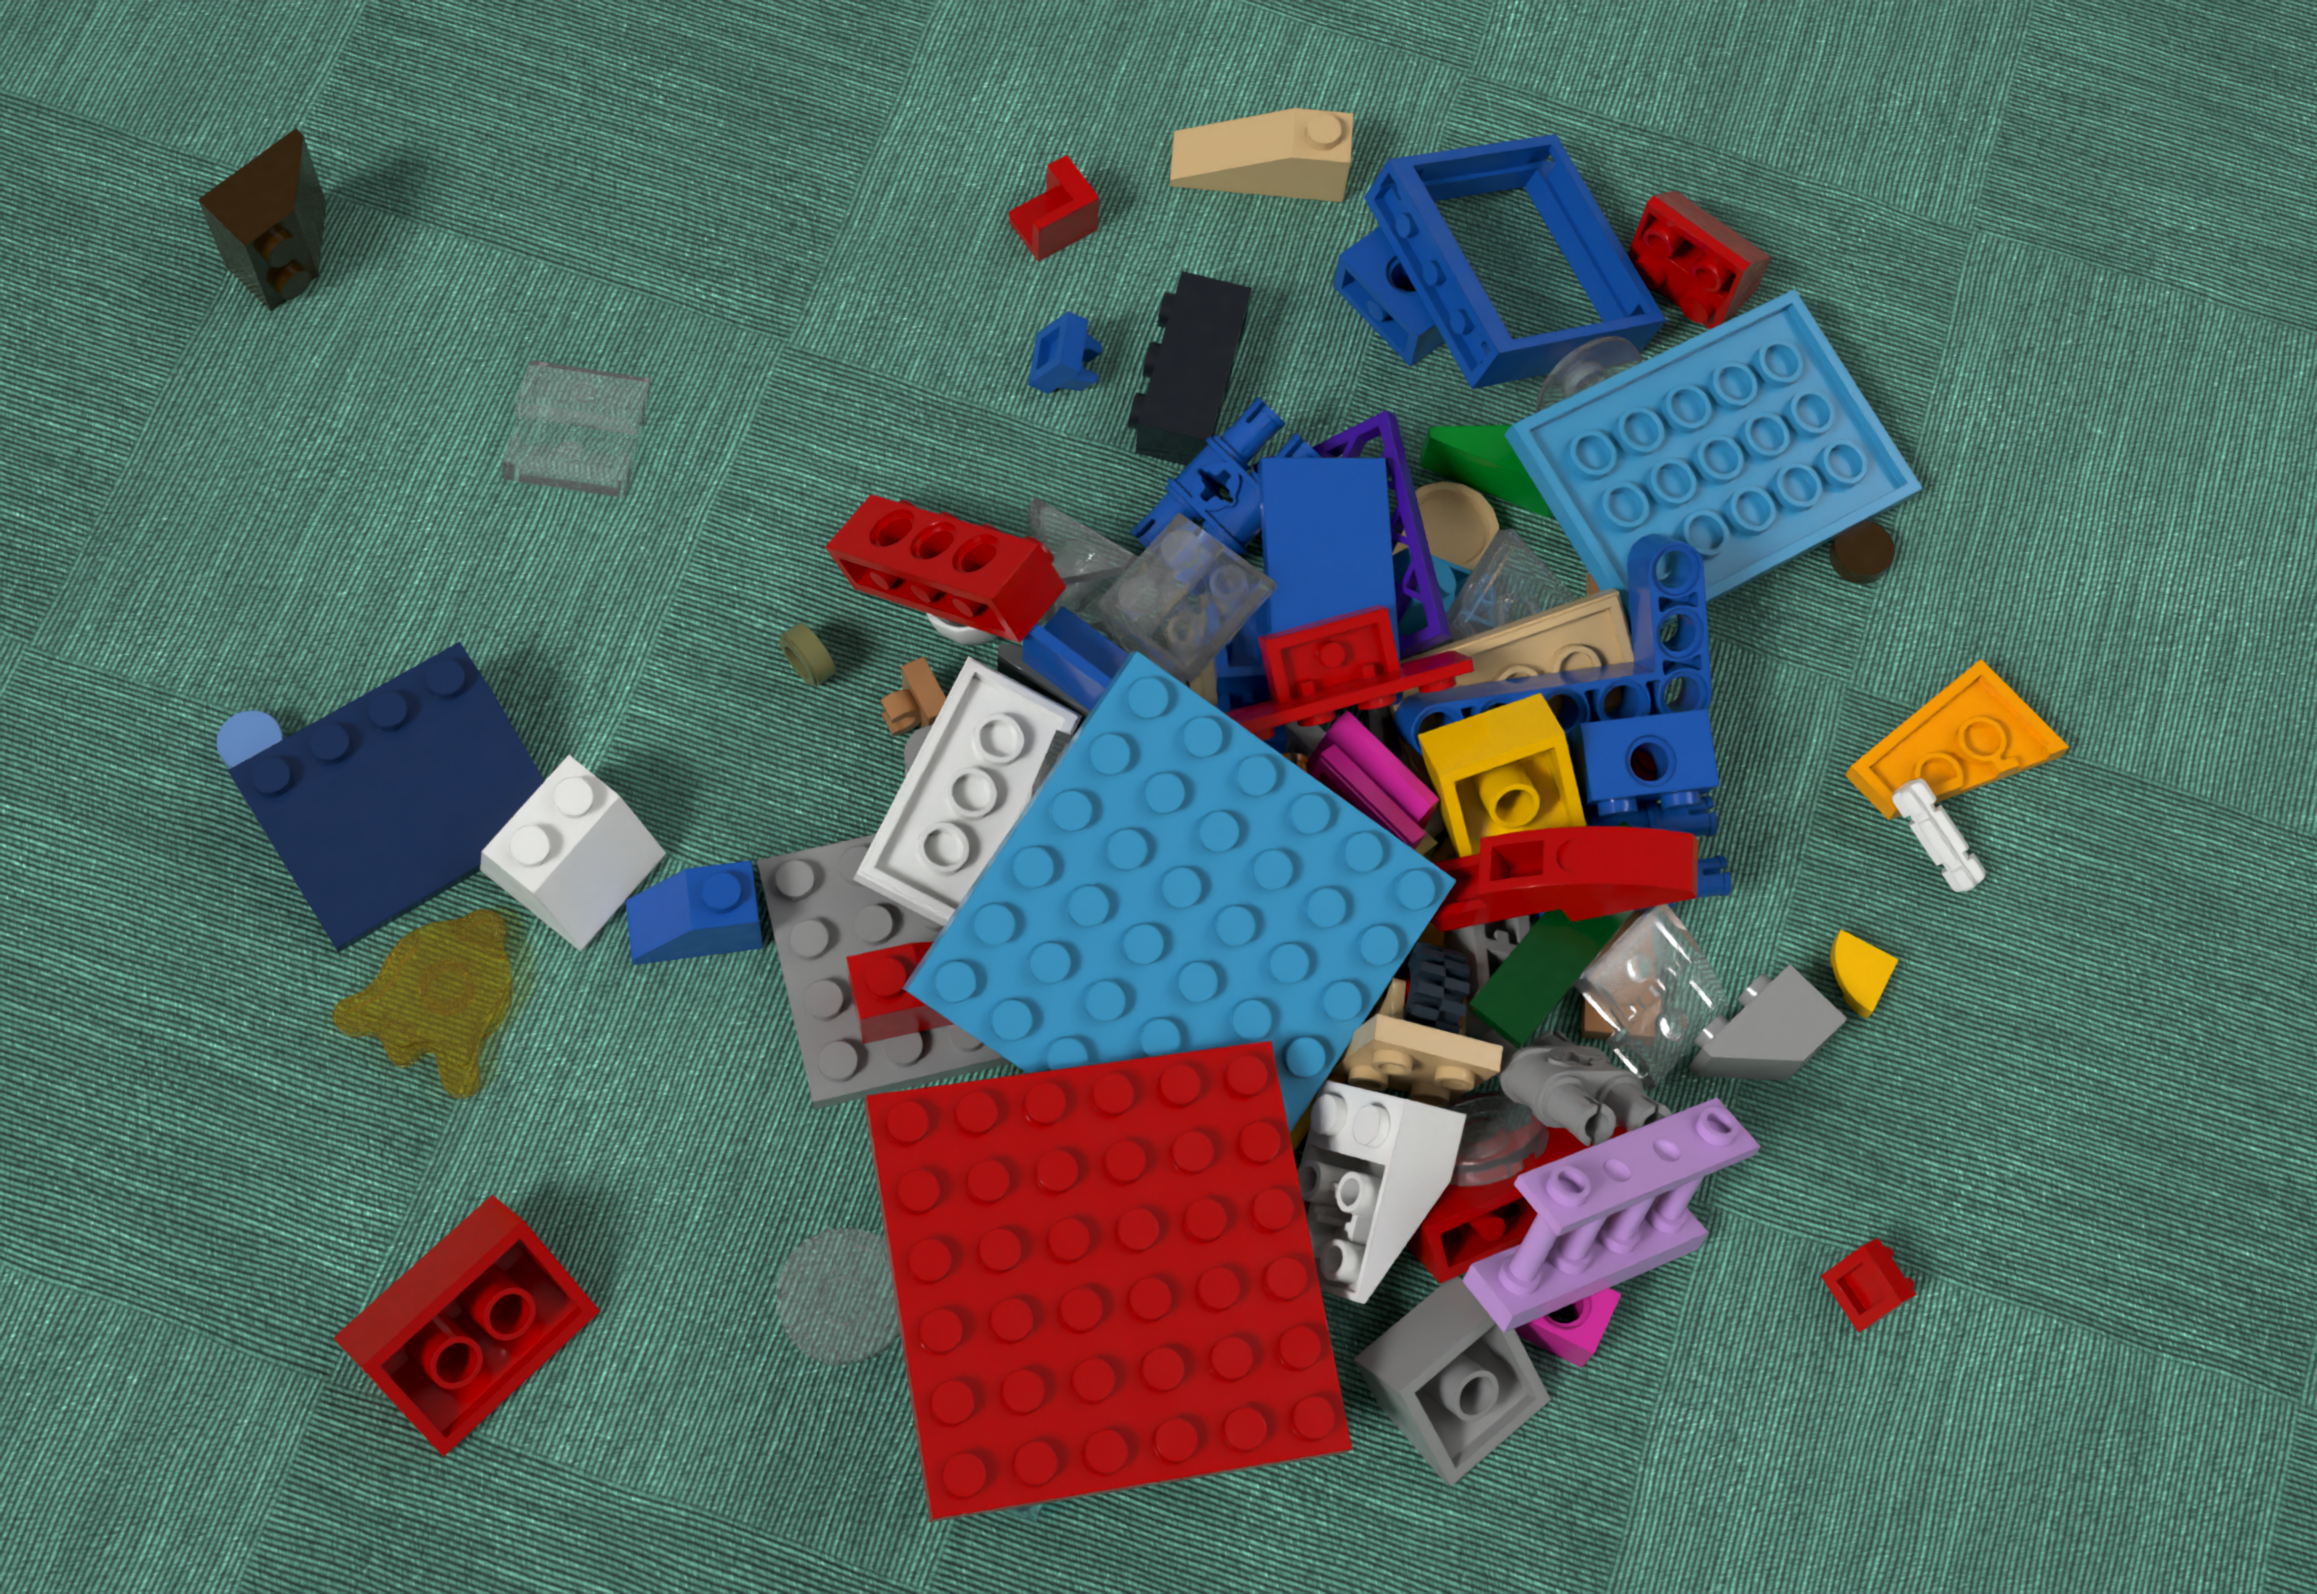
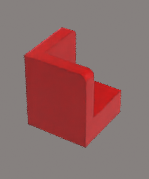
(1058, 215)

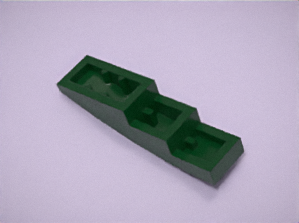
(1542, 971)

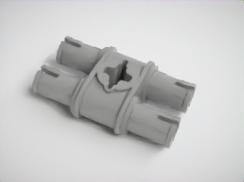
(1574, 1087)

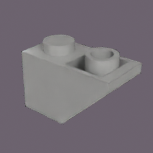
(1772, 1035)

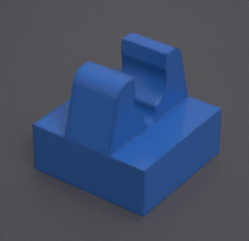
(1060, 355)

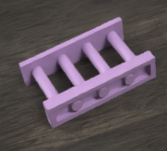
(1609, 1214)

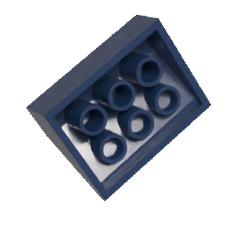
(391, 794)

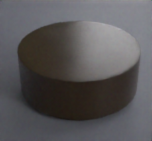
(1862, 553)

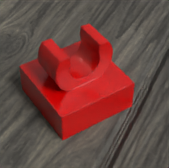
(1869, 1284)

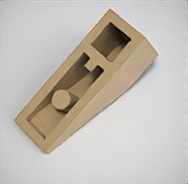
(1268, 154)

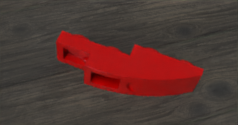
(1569, 869)

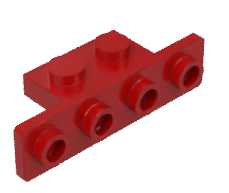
(1337, 666)

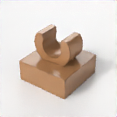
(917, 702)

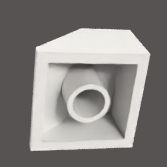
(572, 853)

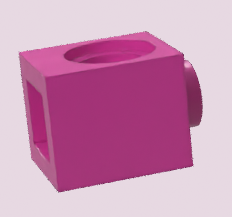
(1577, 1339)

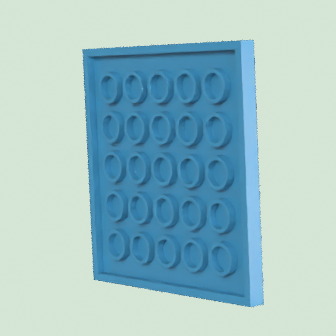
(1179, 902)

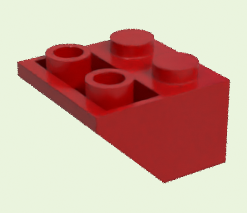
(1695, 259)

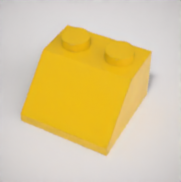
(1502, 773)

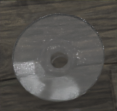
(1586, 367)

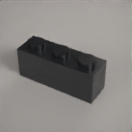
(1189, 367)

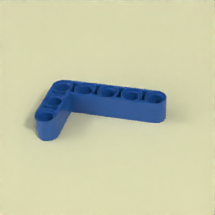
(1586, 688)

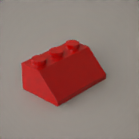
(467, 1324)

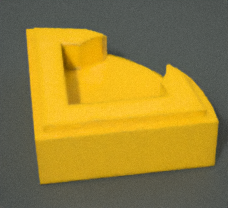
(1860, 971)

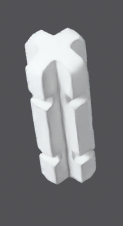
(1938, 835)

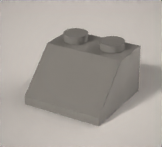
(1452, 1380)

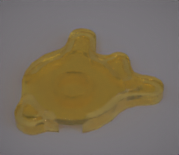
(438, 995)

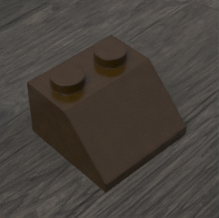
(270, 221)

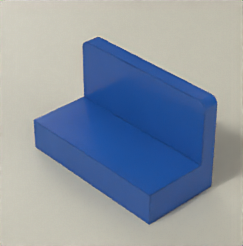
(1073, 656)

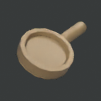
(1456, 522)

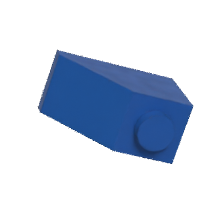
(696, 914)

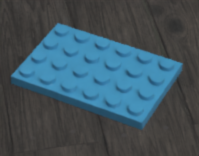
(1724, 442)

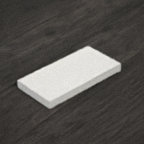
(962, 791)

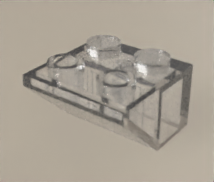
(1183, 599)

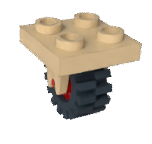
(1419, 1033)

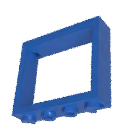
(1450, 290)

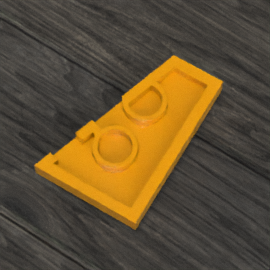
(1958, 742)

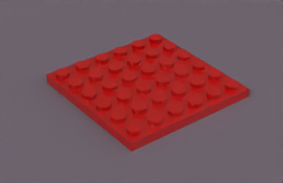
(1103, 1279)

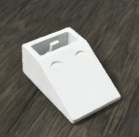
(1371, 1180)

